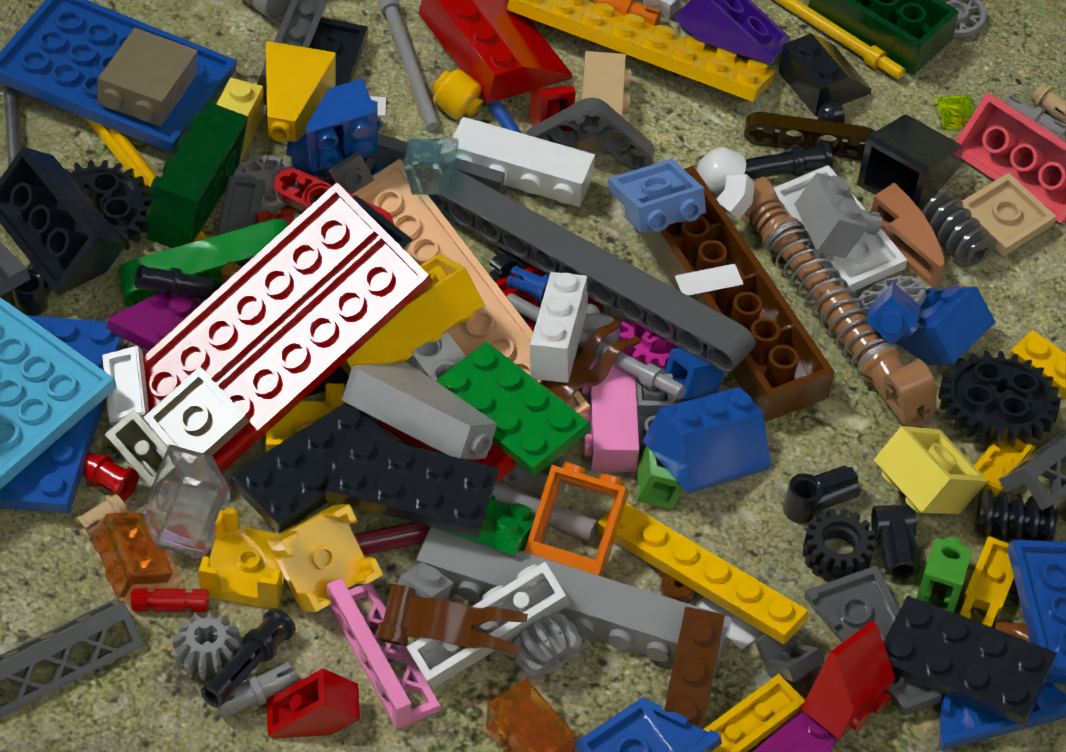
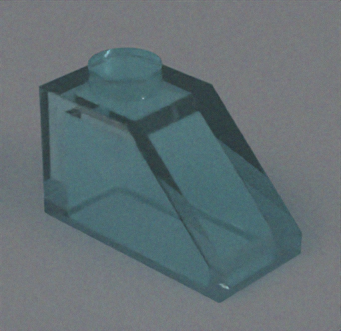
(430, 164)

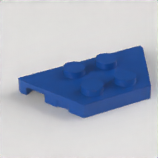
(967, 724)
(648, 729)

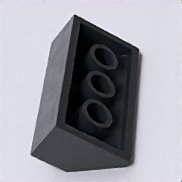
(55, 222)

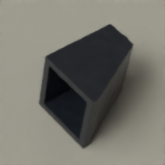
(910, 157)

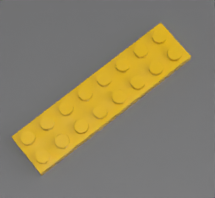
(651, 44)

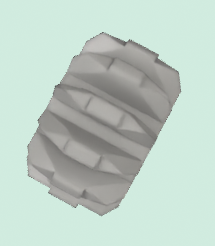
(205, 644)
(547, 645)

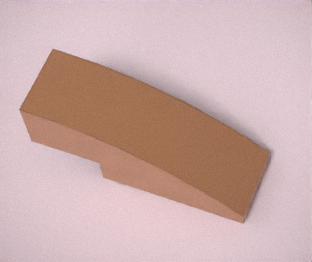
(910, 233)

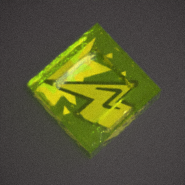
(953, 111)

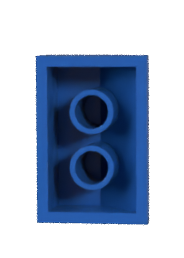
(710, 439)

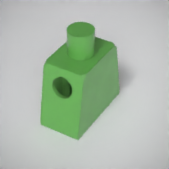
(947, 568)

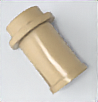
(1050, 101)
(92, 519)

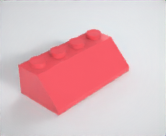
(1007, 140)

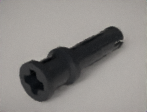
(794, 161)
(257, 647)

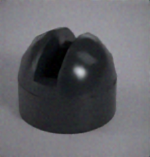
(832, 112)

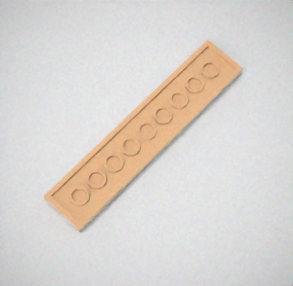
(433, 234)

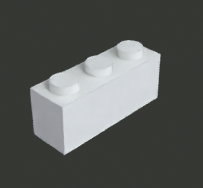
(559, 327)

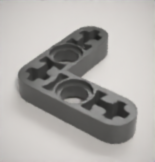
(631, 150)

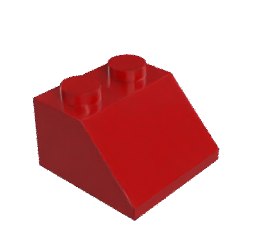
(851, 683)

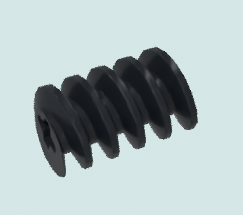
(1015, 516)

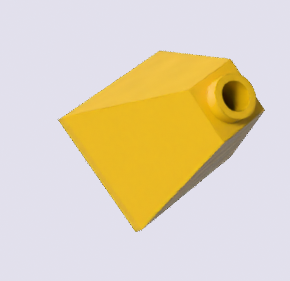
(295, 86)

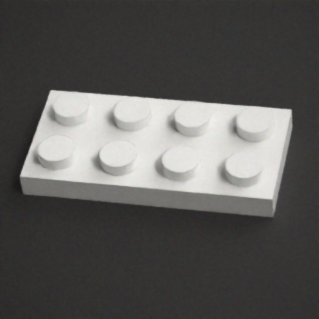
(871, 257)

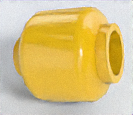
(457, 94)

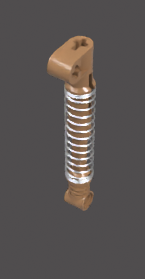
(905, 388)

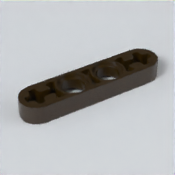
(811, 132)

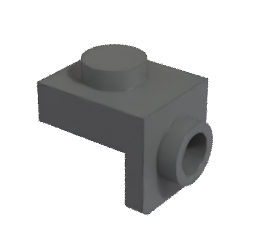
(350, 173)
(791, 660)

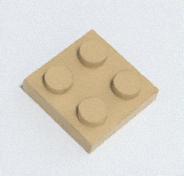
(1009, 213)

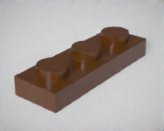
(695, 664)

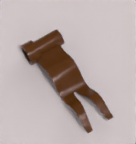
(580, 373)
(441, 621)

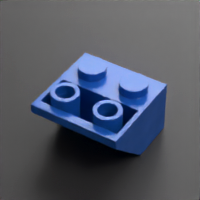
(342, 126)
(948, 324)

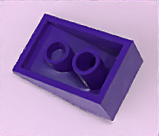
(733, 27)

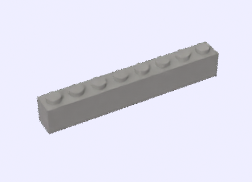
(597, 607)

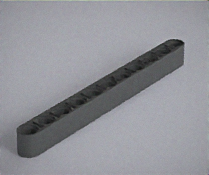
(609, 278)

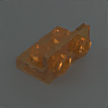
(130, 553)

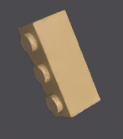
(605, 79)

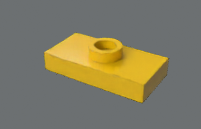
(1000, 460)

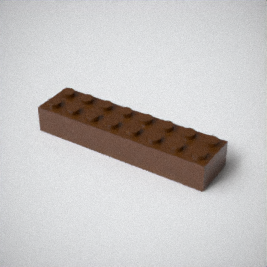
(785, 365)

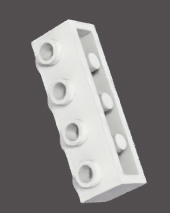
(527, 161)
(532, 593)

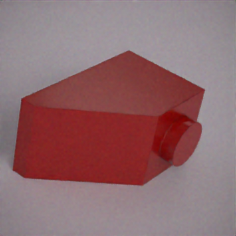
(550, 101)
(314, 707)

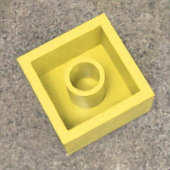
(929, 471)

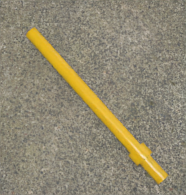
(872, 55)

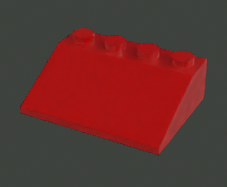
(494, 46)

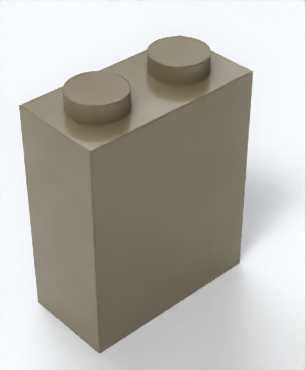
(147, 77)

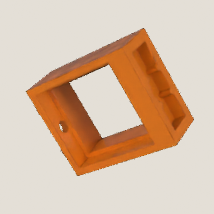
(574, 475)

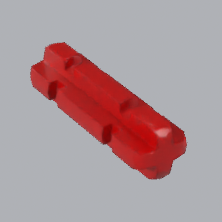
(169, 600)

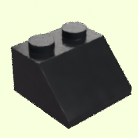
(820, 73)

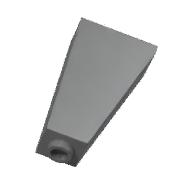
(420, 408)

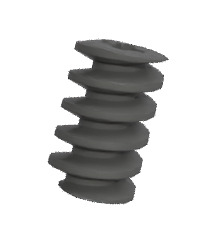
(957, 230)

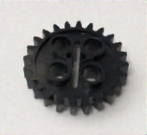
(117, 196)
(999, 398)

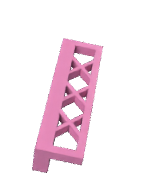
(374, 657)

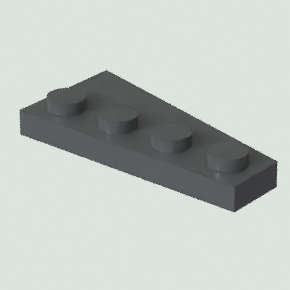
(854, 602)

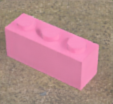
(613, 422)

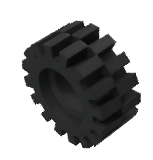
(843, 528)

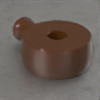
(674, 589)

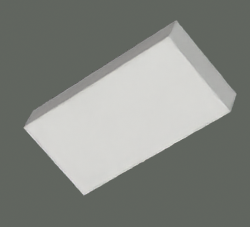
(129, 374)

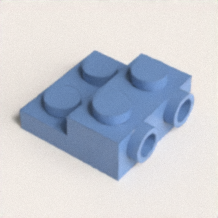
(658, 196)

